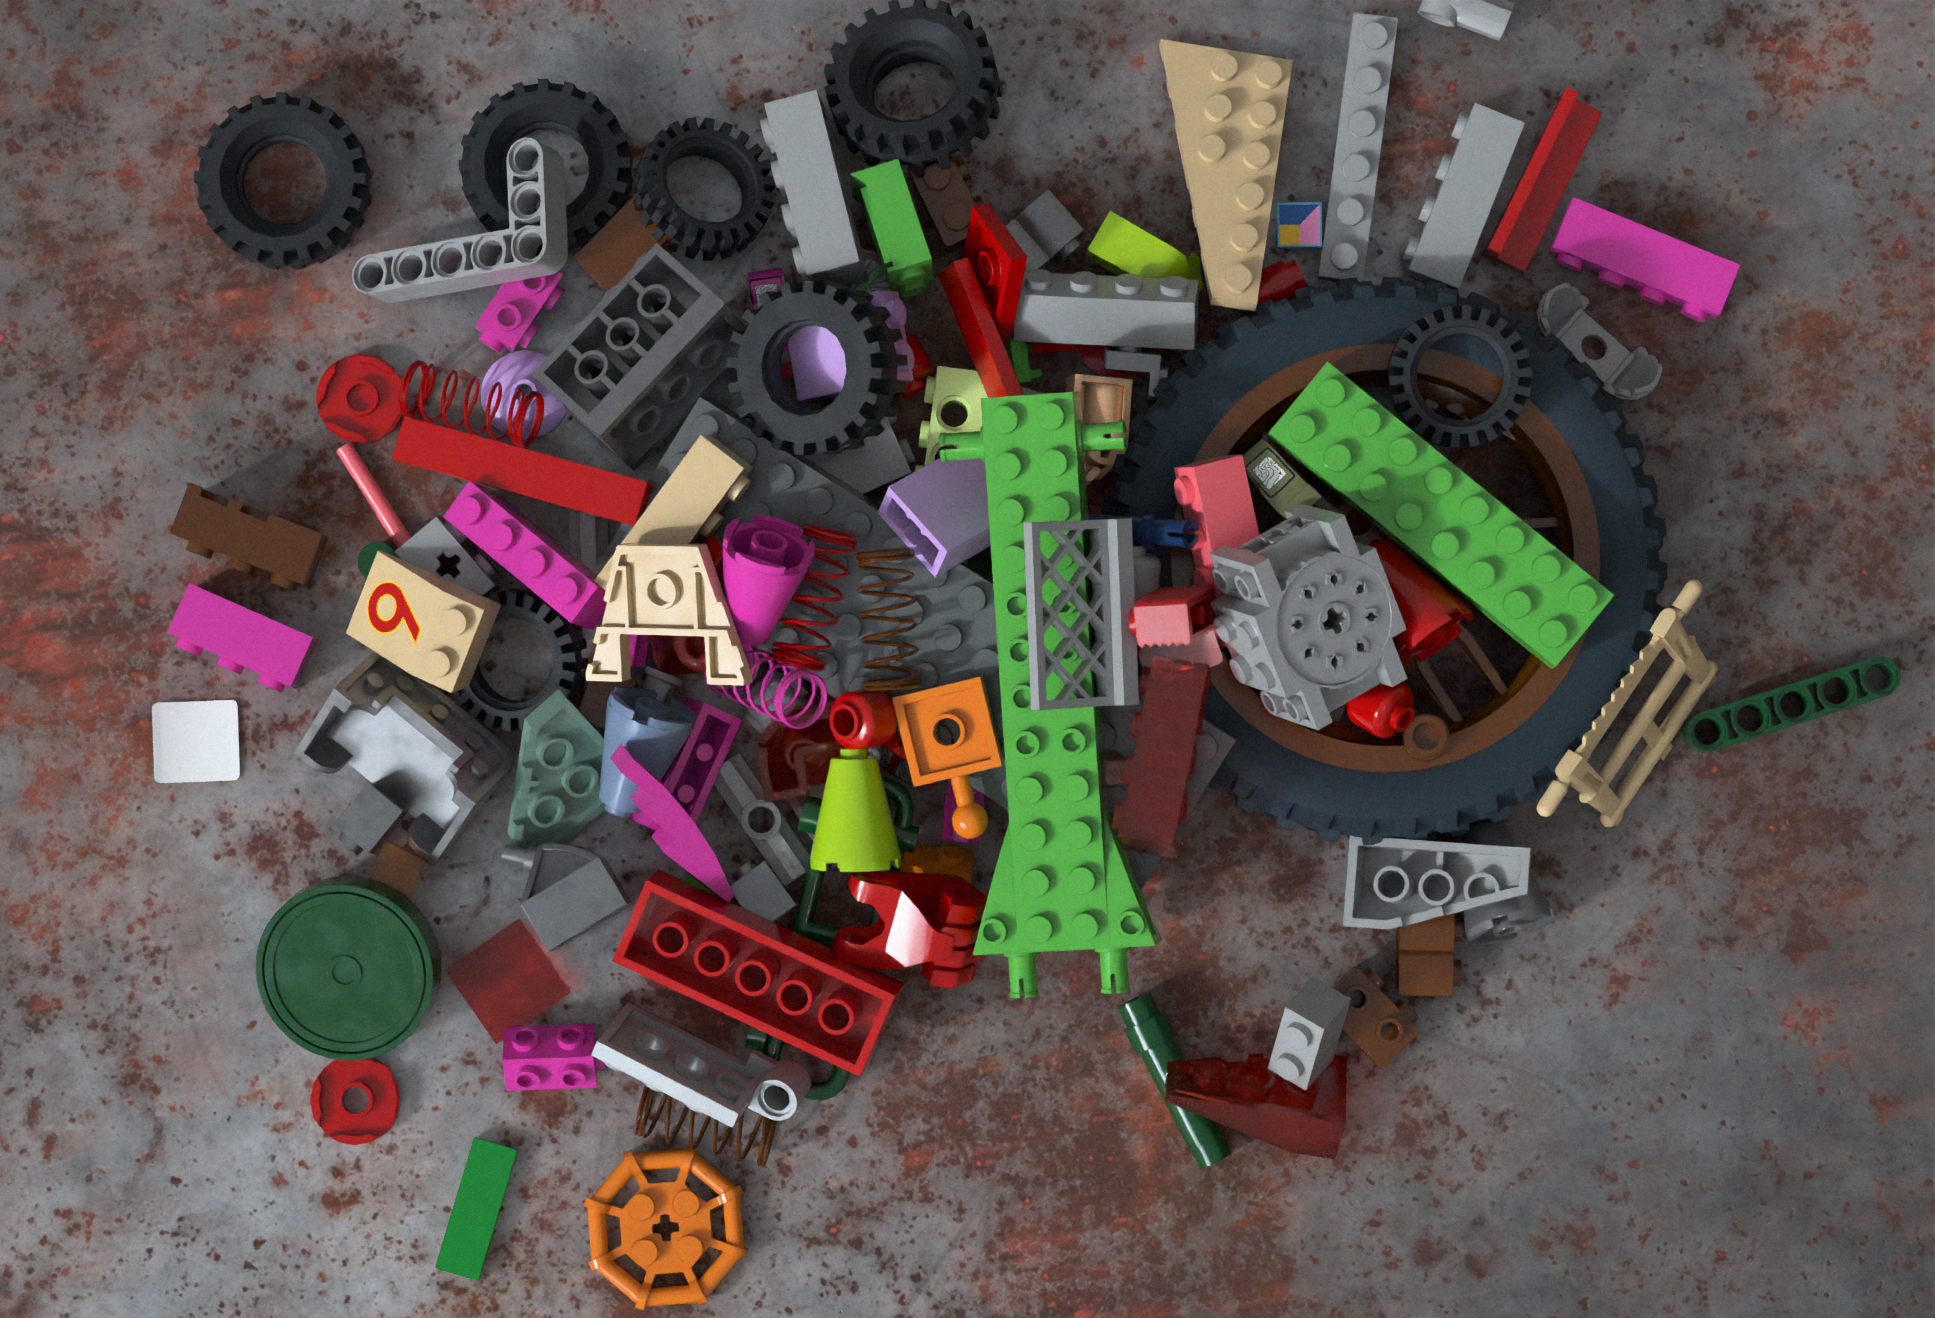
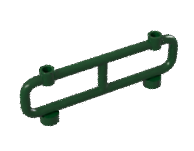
(805, 926)

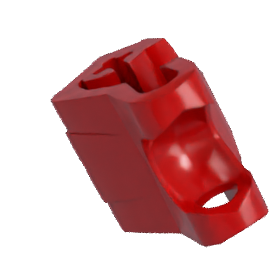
(920, 921)

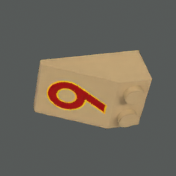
(422, 622)

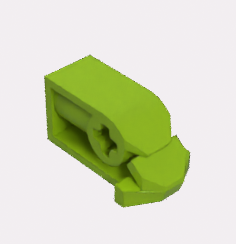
(1129, 249)

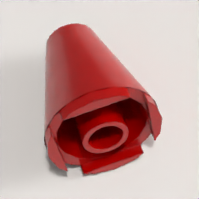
(1425, 605)

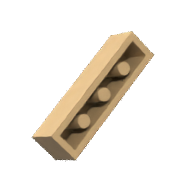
(690, 499)

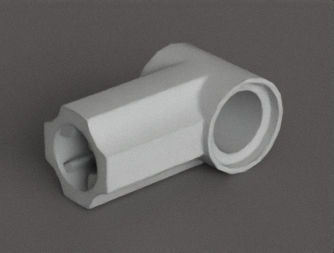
(1480, 16)

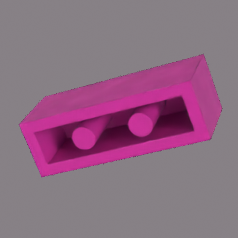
(241, 638)
(698, 760)

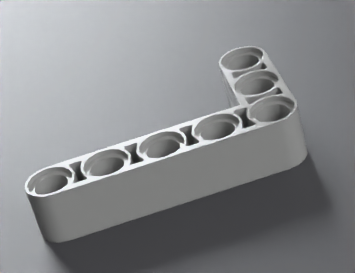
(480, 251)

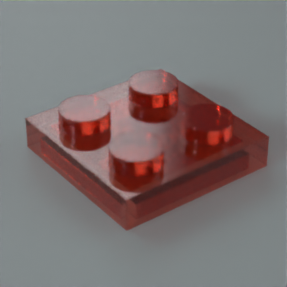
(508, 980)

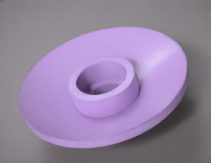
(512, 372)

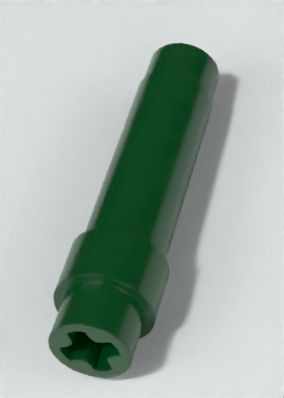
(1154, 1040)

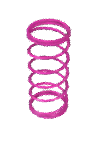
(785, 682)

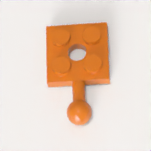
(936, 761)

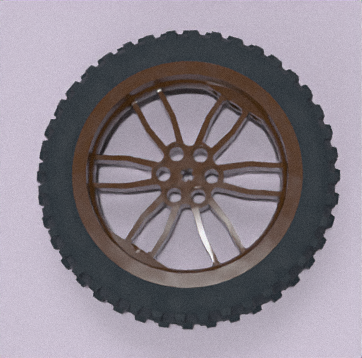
(1596, 508)

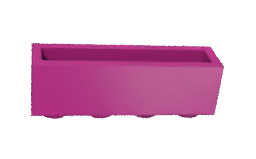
(1643, 259)
(528, 554)

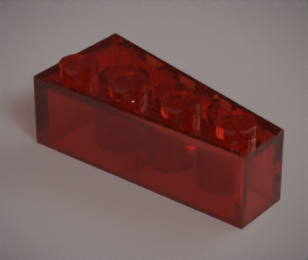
(1162, 756)

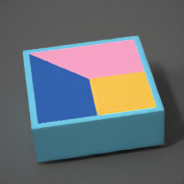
(1299, 225)

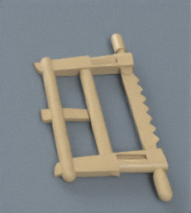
(1687, 659)

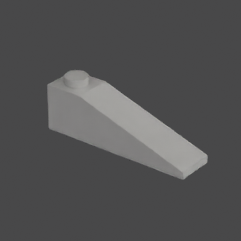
(1424, 880)

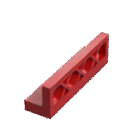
(1543, 182)

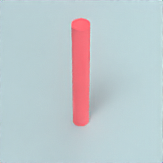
(373, 494)

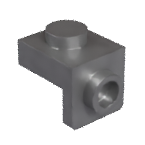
(1137, 360)

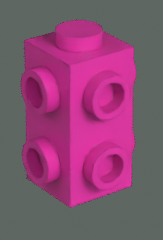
(514, 308)
(550, 1057)

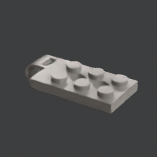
(698, 1071)

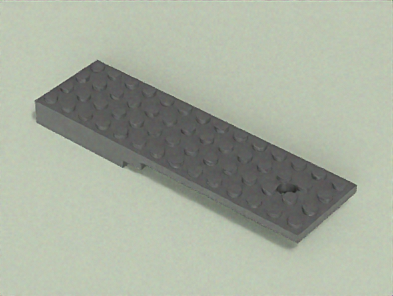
(951, 611)

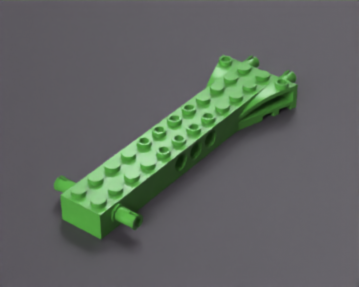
(1061, 863)

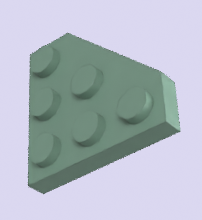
(556, 775)

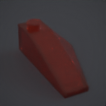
(1263, 1103)

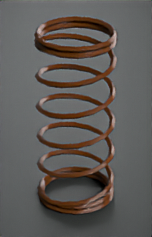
(870, 557)
(643, 1113)

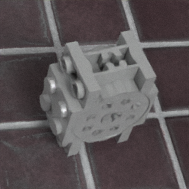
(1307, 616)

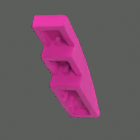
(677, 832)

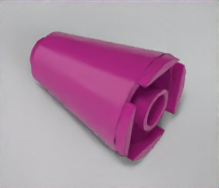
(762, 572)

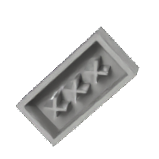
(815, 188)

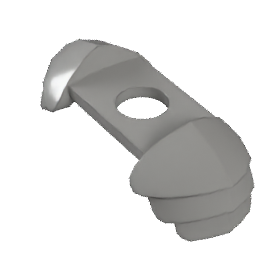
(1619, 371)

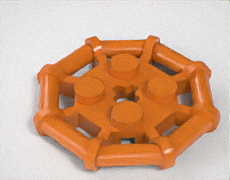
(649, 1248)

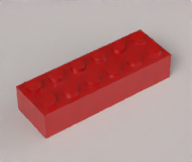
(757, 972)

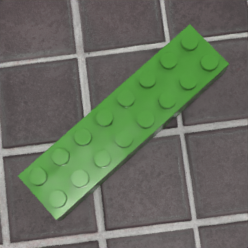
(1440, 515)

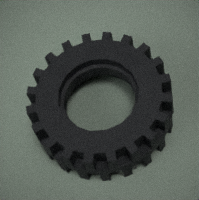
(905, 38)
(543, 108)
(235, 146)
(868, 359)

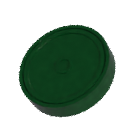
(348, 968)

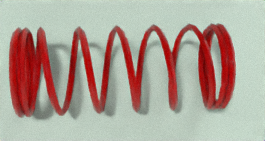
(426, 389)
(784, 652)

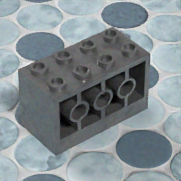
(643, 356)

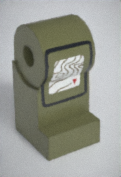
(1276, 481)

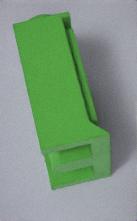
(894, 227)

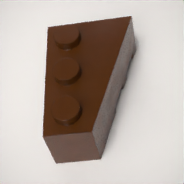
(248, 537)

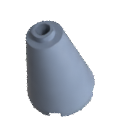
(649, 732)

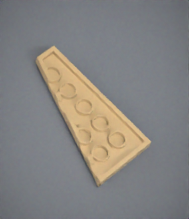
(1229, 143)

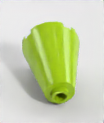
(855, 818)

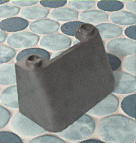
(411, 748)

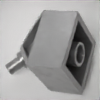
(566, 890)

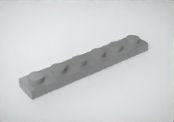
(1357, 147)

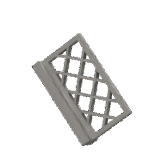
(1113, 596)

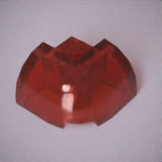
(796, 757)

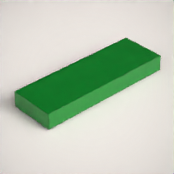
(476, 1208)

